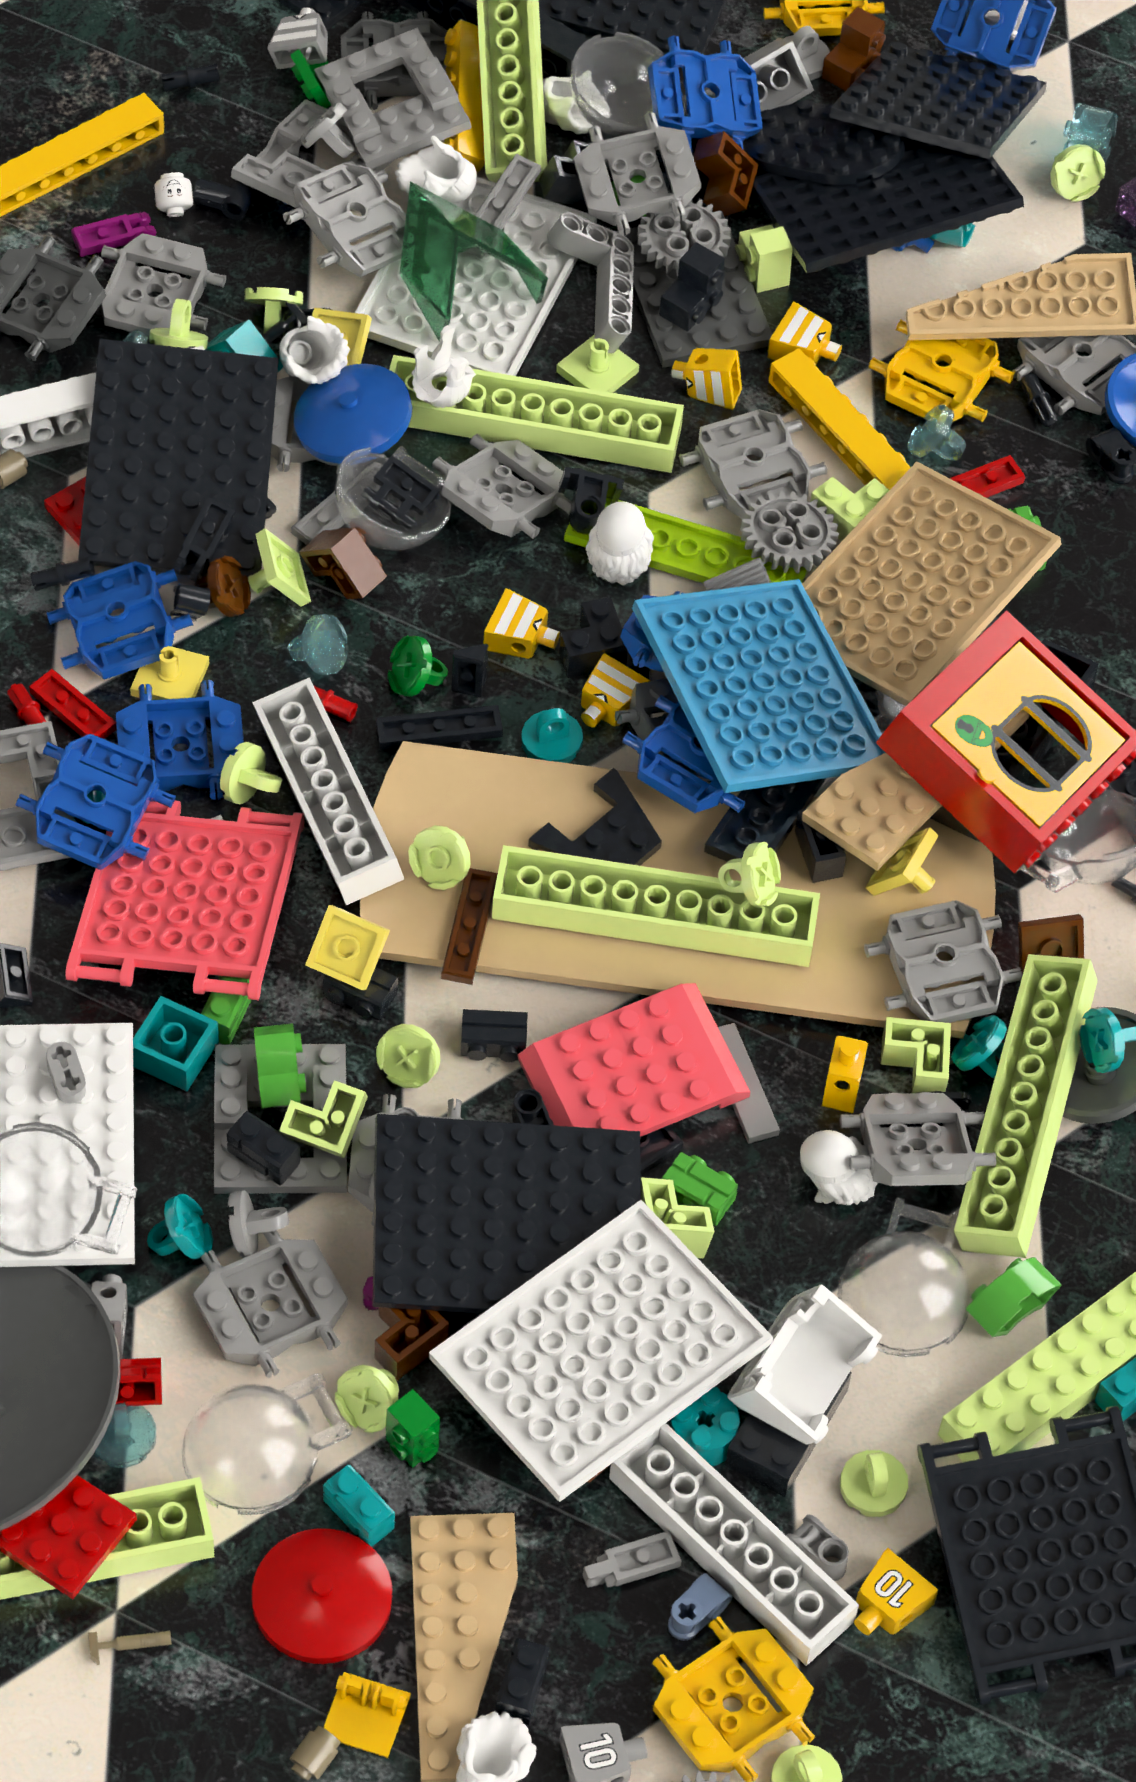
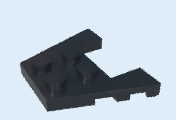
(618, 836)

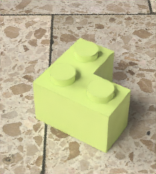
(766, 257)
(847, 506)
(919, 1046)
(330, 1128)
(689, 1223)

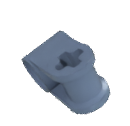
(697, 1607)

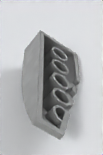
(778, 74)

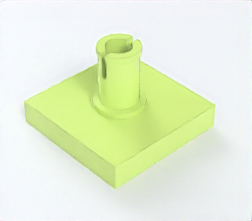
(595, 368)
(280, 570)

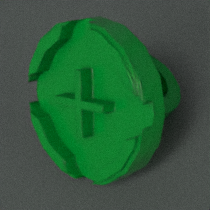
(414, 666)

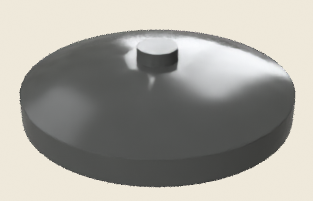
(1104, 1096)

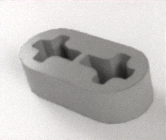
(60, 1074)

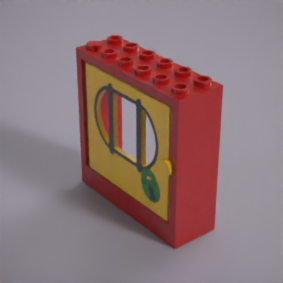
(958, 753)

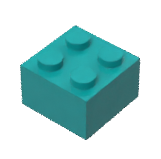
(174, 1043)

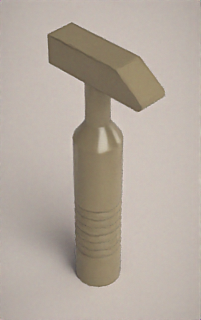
(127, 1642)

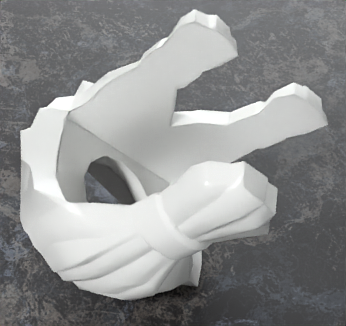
(440, 364)

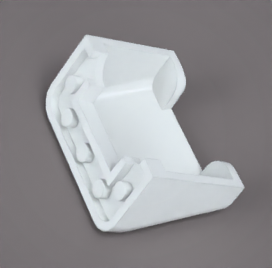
(805, 1365)

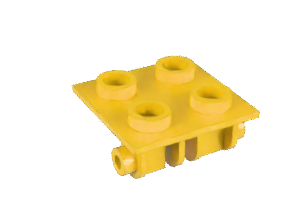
(366, 1714)

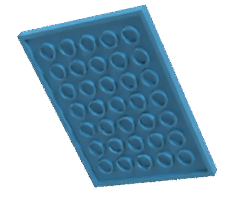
(760, 684)

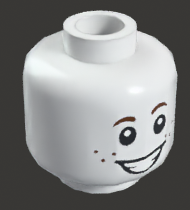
(173, 194)

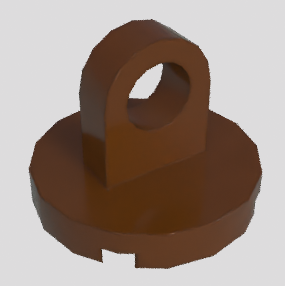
(227, 586)

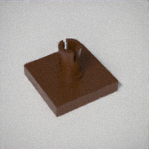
(1051, 937)

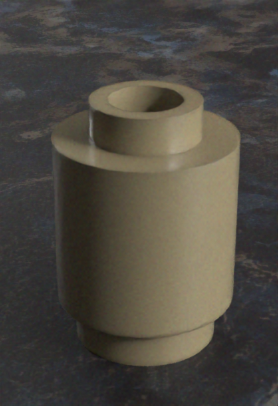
(12, 467)
(314, 1753)

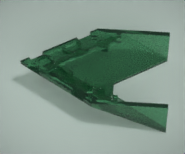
(430, 248)

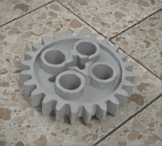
(669, 240)
(789, 531)

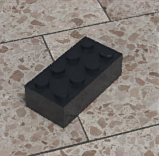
(770, 1454)

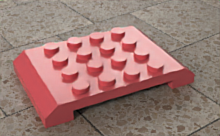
(636, 1066)

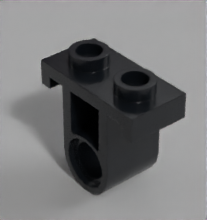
(588, 495)

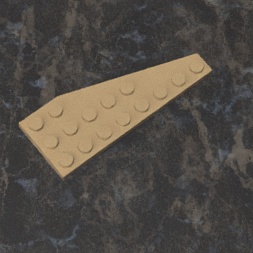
(1059, 299)
(877, 807)
(461, 1600)

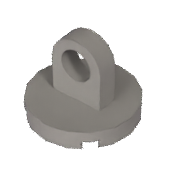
(810, 50)
(326, 129)
(248, 1222)

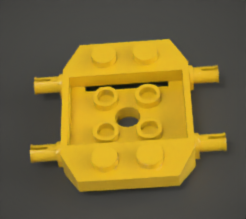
(822, 20)
(968, 371)
(694, 1699)

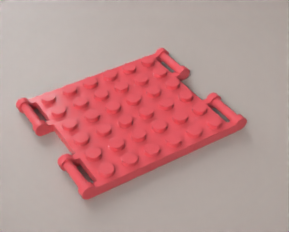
(195, 903)

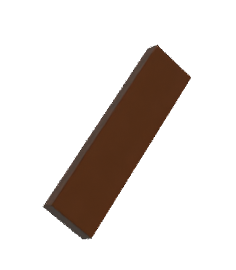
(469, 926)

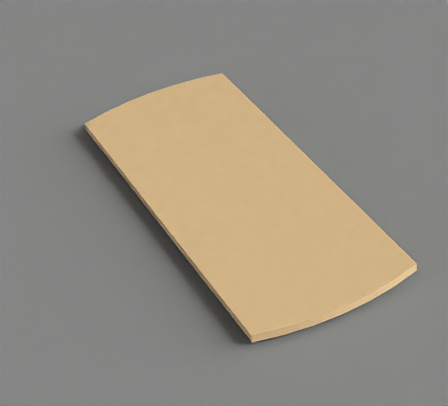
(510, 798)

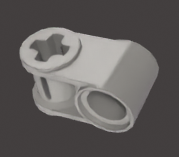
(820, 1543)

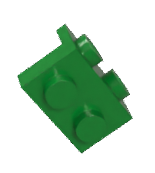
(306, 72)

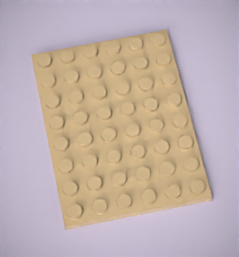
(922, 580)

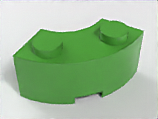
(277, 1065)
(1012, 1296)

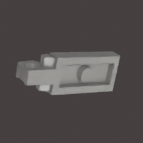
(633, 1561)

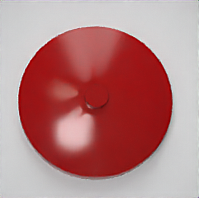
(322, 1596)

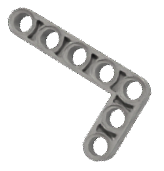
(614, 262)

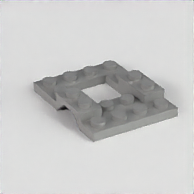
(407, 124)
(278, 165)
(18, 825)
(238, 1088)

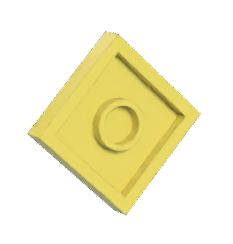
(352, 325)
(174, 676)
(906, 866)
(347, 947)

